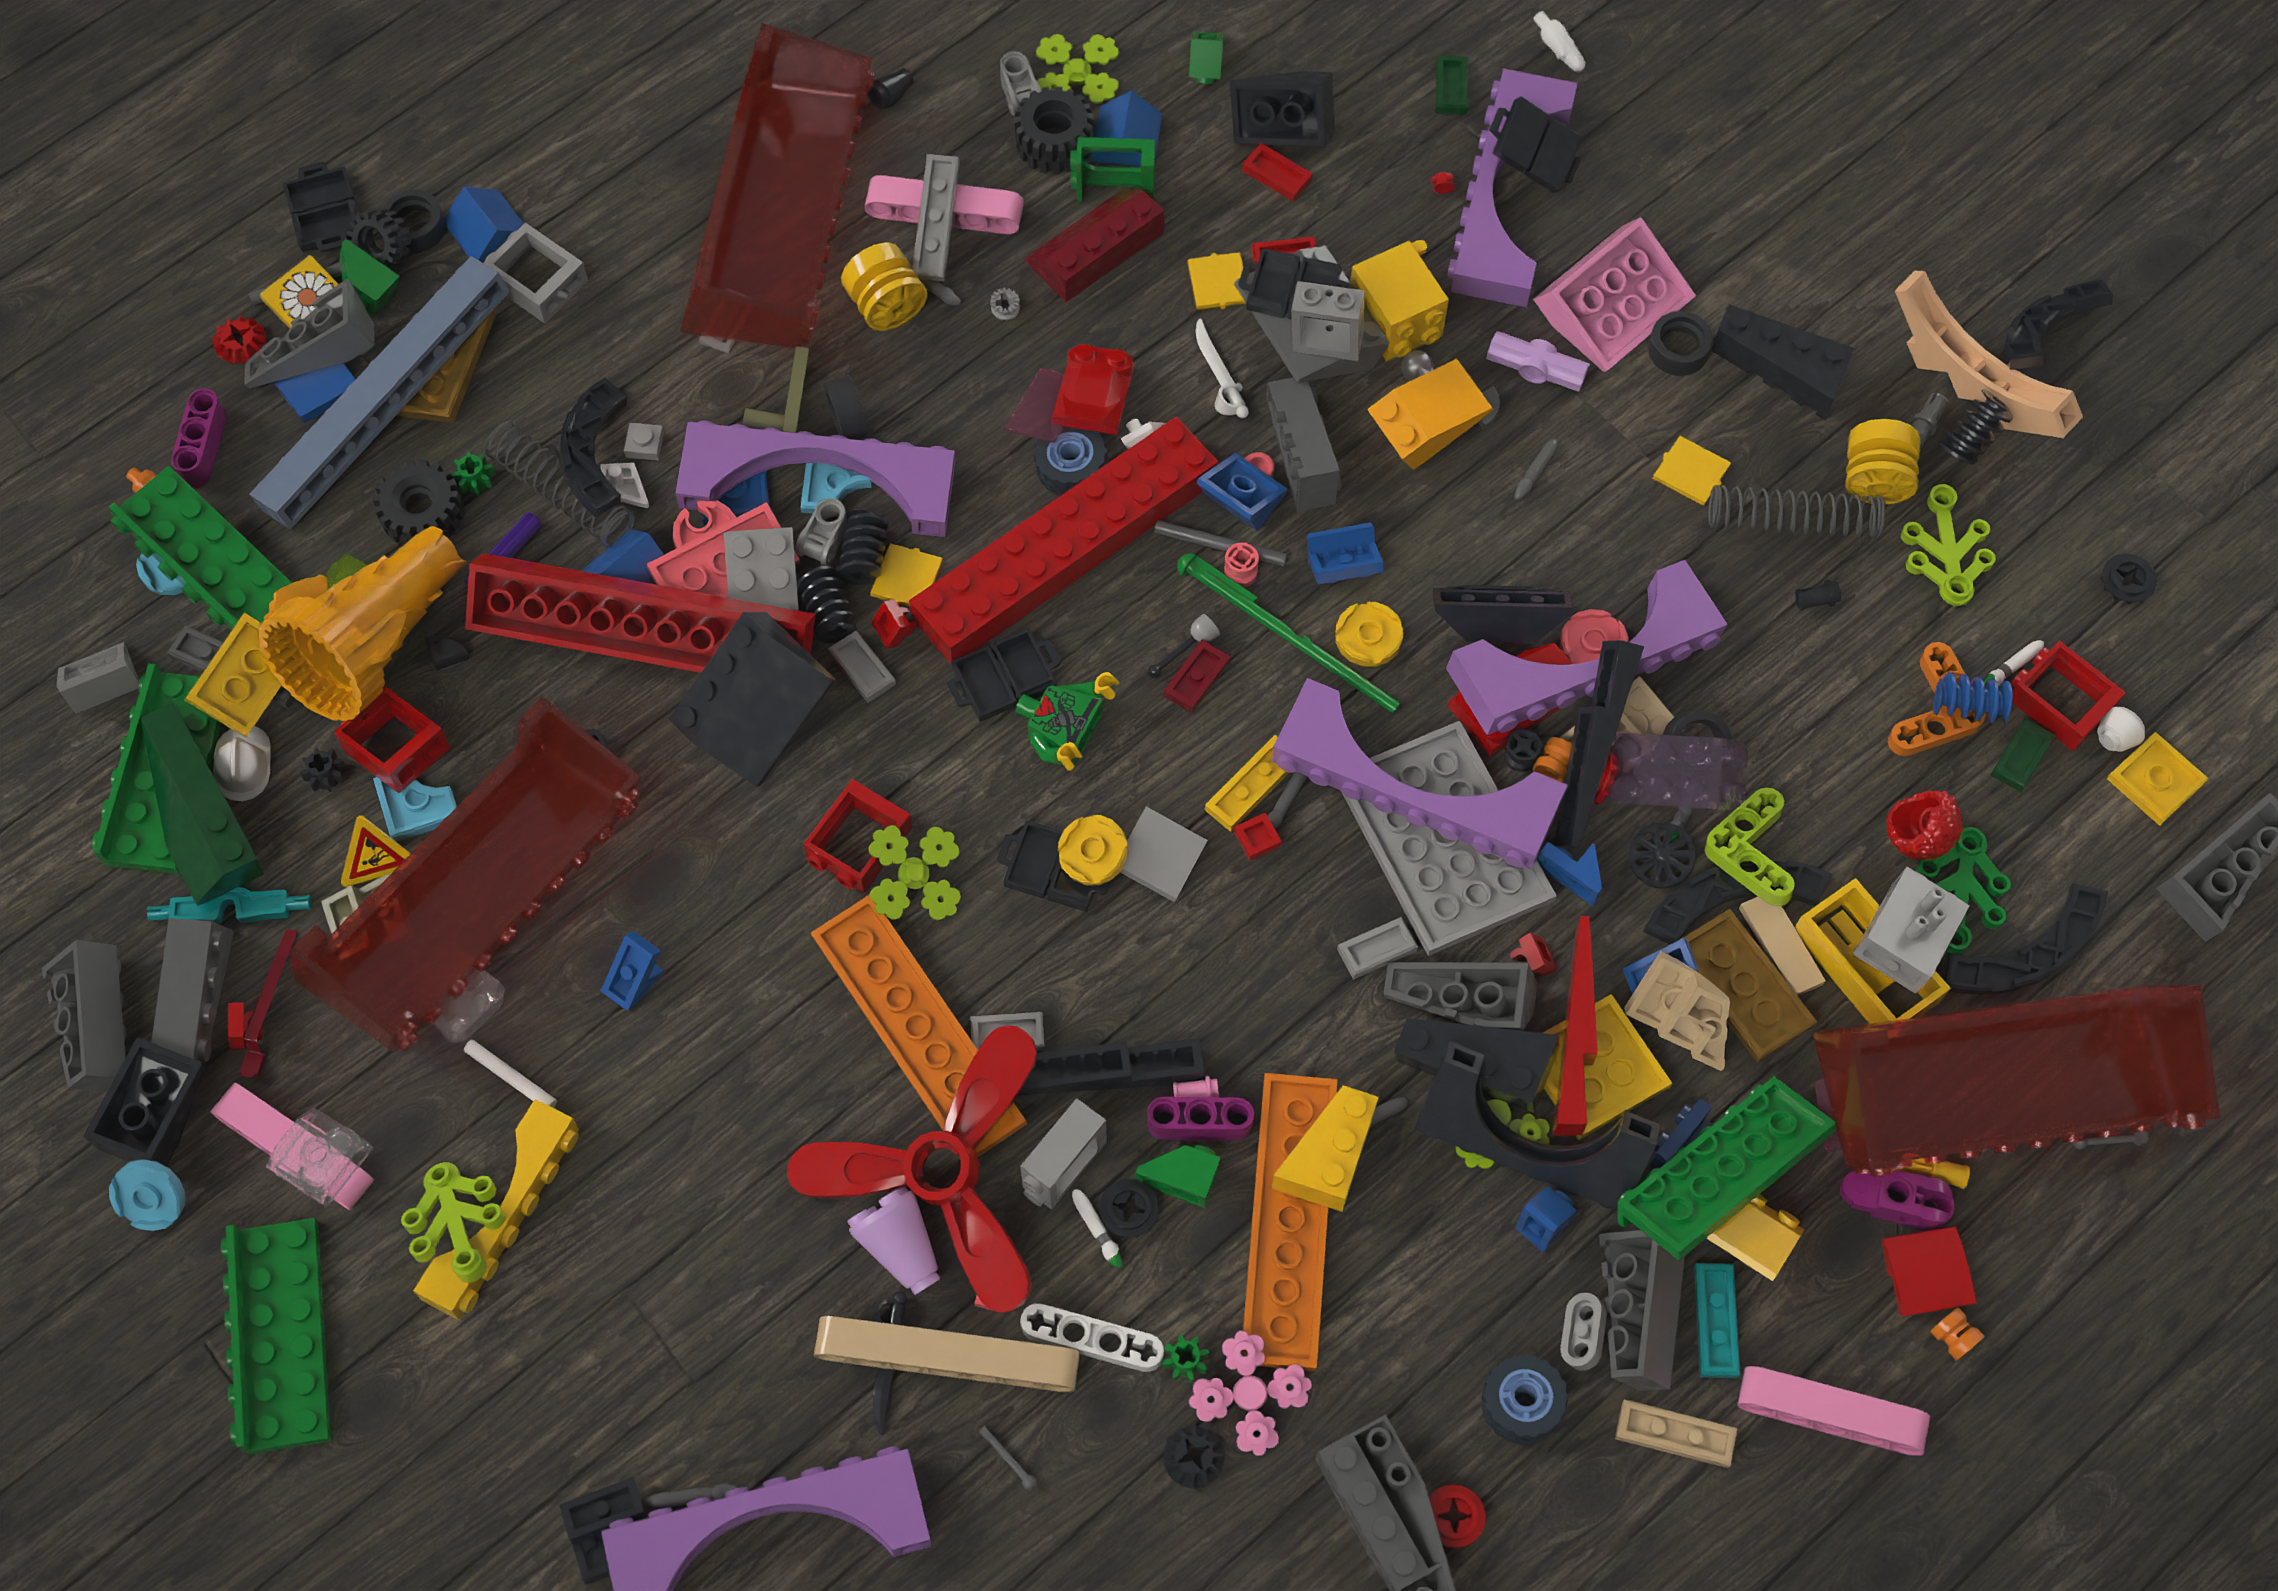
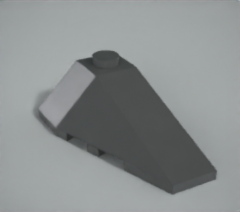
(1466, 992)

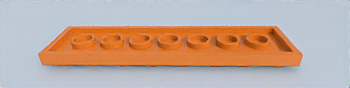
(905, 1010)
(1286, 1230)

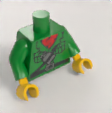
(1065, 718)

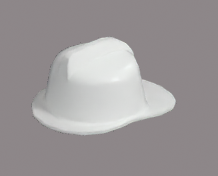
(242, 764)

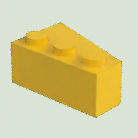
(1329, 1152)

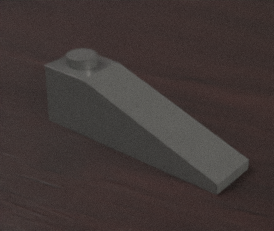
(326, 337)

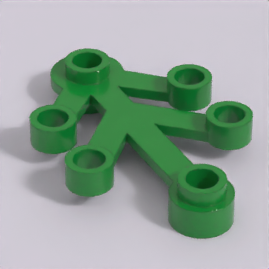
(1965, 884)

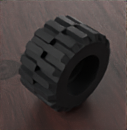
(1050, 110)

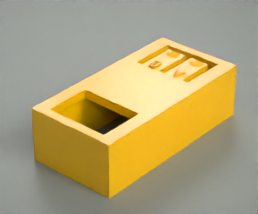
(1851, 974)

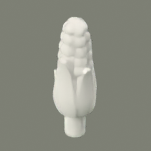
(1558, 39)

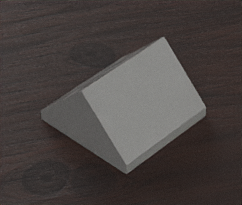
(97, 678)

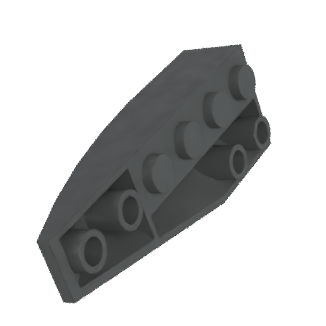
(1387, 1507)

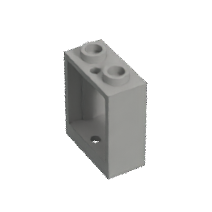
(556, 290)
(1313, 335)
(1063, 1154)

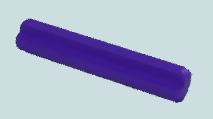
(515, 538)

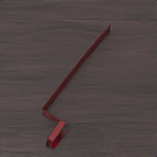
(254, 1059)

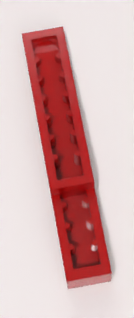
(1579, 1038)

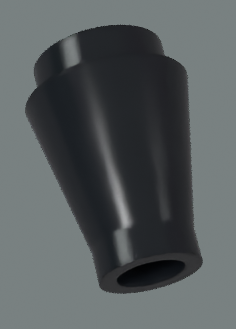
(889, 88)

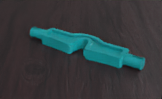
(248, 906)

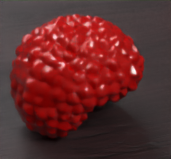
(1925, 825)

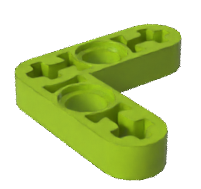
(1741, 850)

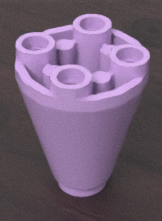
(898, 1239)

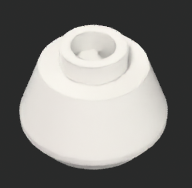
(2120, 730)

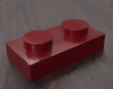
(1196, 676)

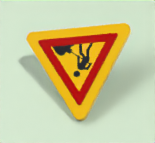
(370, 854)

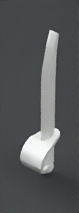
(1228, 388)

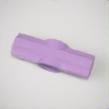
(1537, 361)

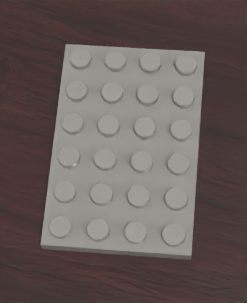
(1439, 881)

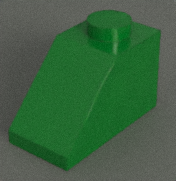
(1206, 56)
(369, 277)
(1182, 1174)

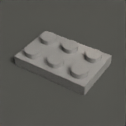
(762, 567)

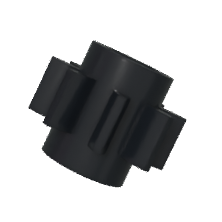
(316, 763)

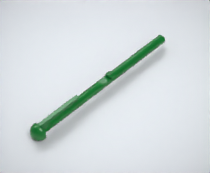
(1245, 601)

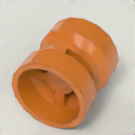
(1555, 759)
(1952, 1326)

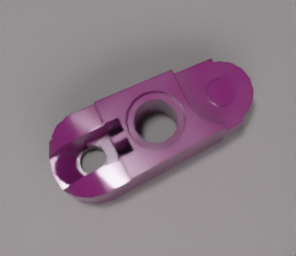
(1871, 1195)

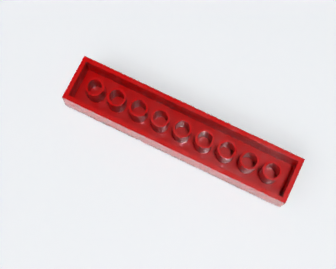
(1062, 541)
(609, 613)

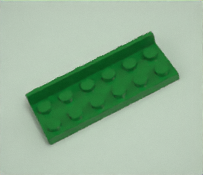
(199, 549)
(131, 820)
(1725, 1167)
(276, 1337)

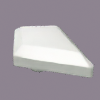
(1139, 432)
(627, 482)

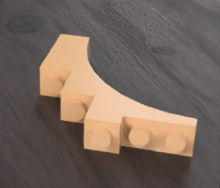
(1945, 346)

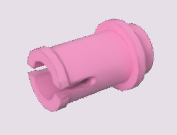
(1200, 1088)

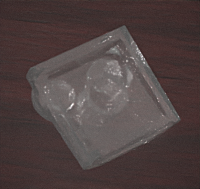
(471, 1008)
(318, 1156)

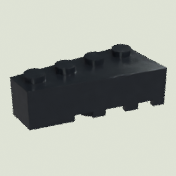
(1784, 357)

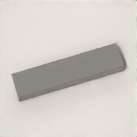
(935, 217)

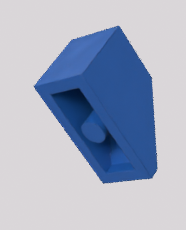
(1545, 1217)

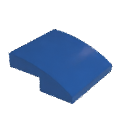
(315, 391)

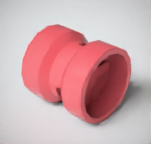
(1236, 569)

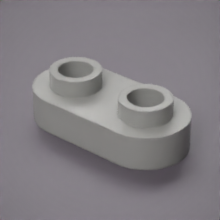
(1581, 1333)

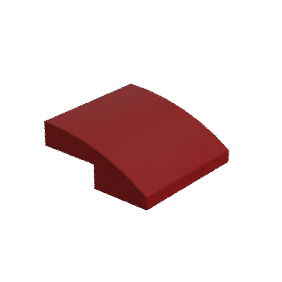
(1928, 1271)

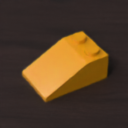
(1430, 412)

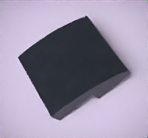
(593, 1513)

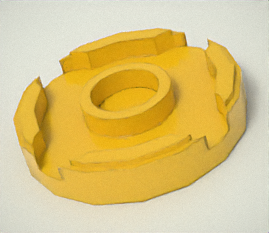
(1369, 634)
(1093, 850)

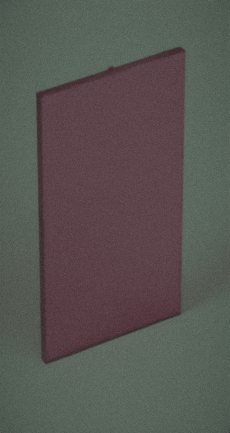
(1036, 408)

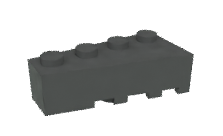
(1303, 443)
(2220, 873)
(191, 986)

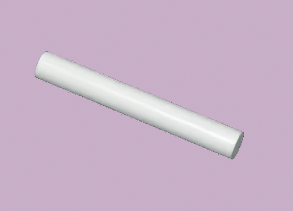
(508, 1073)

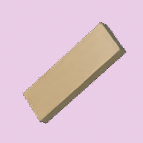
(1782, 945)
(1676, 1433)

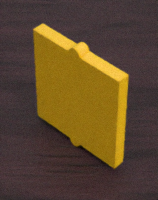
(1214, 280)
(1691, 470)
(905, 574)

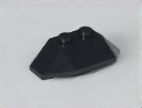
(1502, 612)

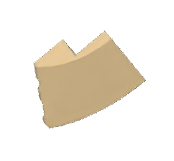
(1641, 715)
(1683, 1009)

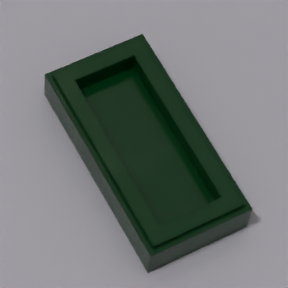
(1451, 85)
(2023, 755)

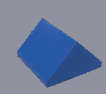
(1127, 119)
(481, 221)
(1242, 490)
(628, 558)

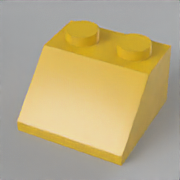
(1759, 1236)

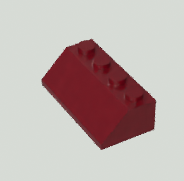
(1098, 242)

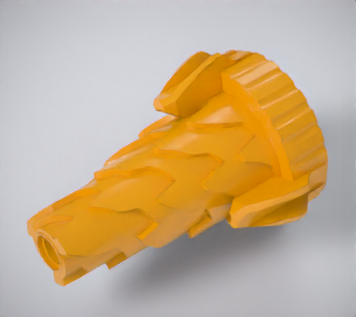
(338, 640)

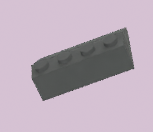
(1312, 367)

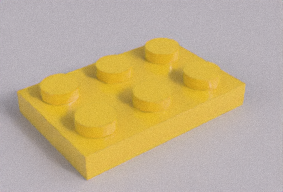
(237, 680)

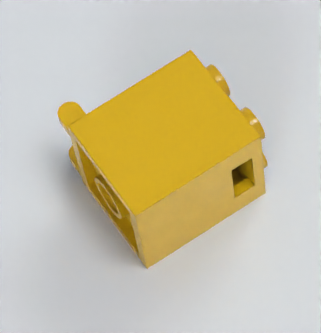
(1402, 297)

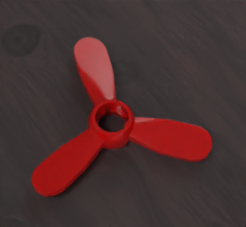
(979, 1103)

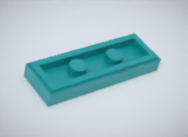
(1716, 1320)

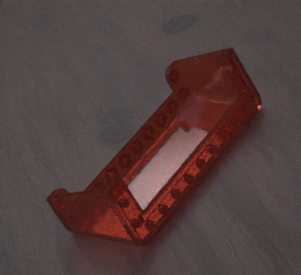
(778, 192)
(470, 881)
(2018, 1075)

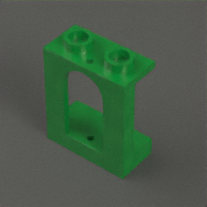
(1086, 174)

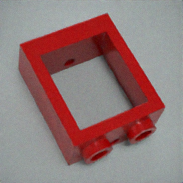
(2082, 676)
(411, 758)
(868, 803)

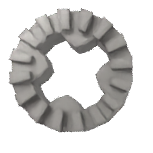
(1013, 300)

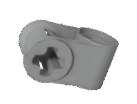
(1017, 84)
(822, 538)

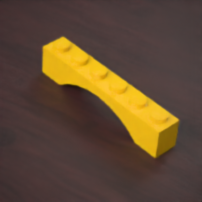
(541, 1143)

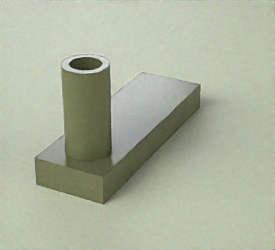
(786, 423)

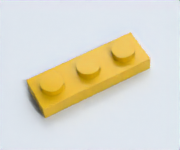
(1246, 788)

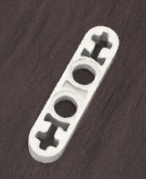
(1094, 1330)

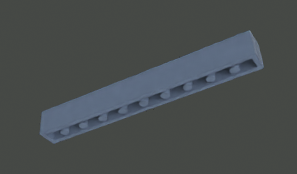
(379, 393)

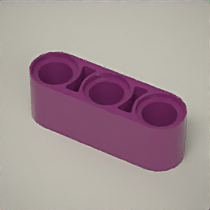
(197, 424)
(1217, 1110)

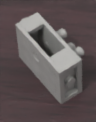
(1911, 930)

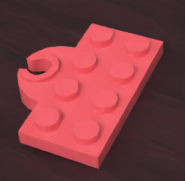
(699, 554)

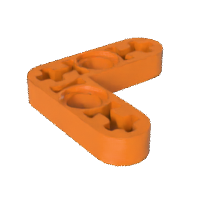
(1954, 726)

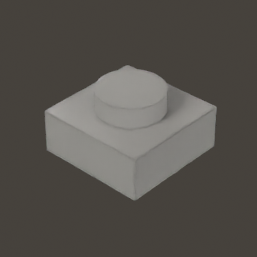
(644, 441)

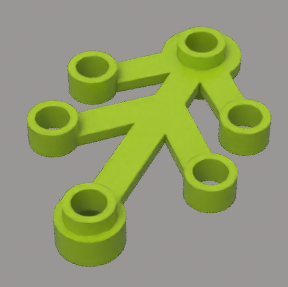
(1948, 550)
(442, 1183)

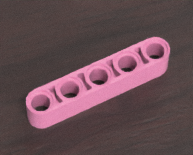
(973, 208)
(266, 1127)
(1834, 1410)

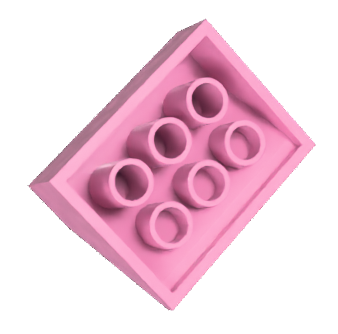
(1615, 295)

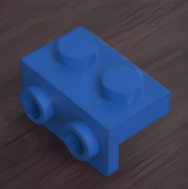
(1344, 553)

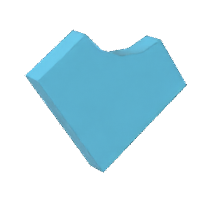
(828, 481)
(414, 809)

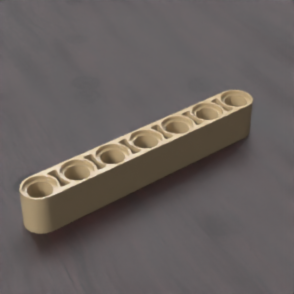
(947, 1354)

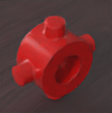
(1443, 183)

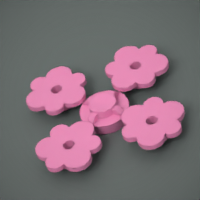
(1250, 1393)

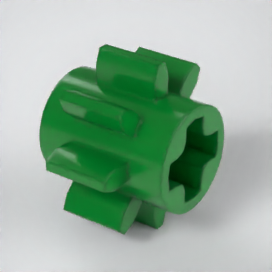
(473, 473)
(1189, 1368)

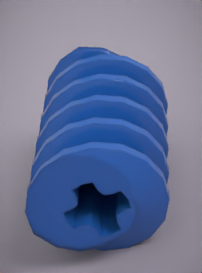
(1973, 696)

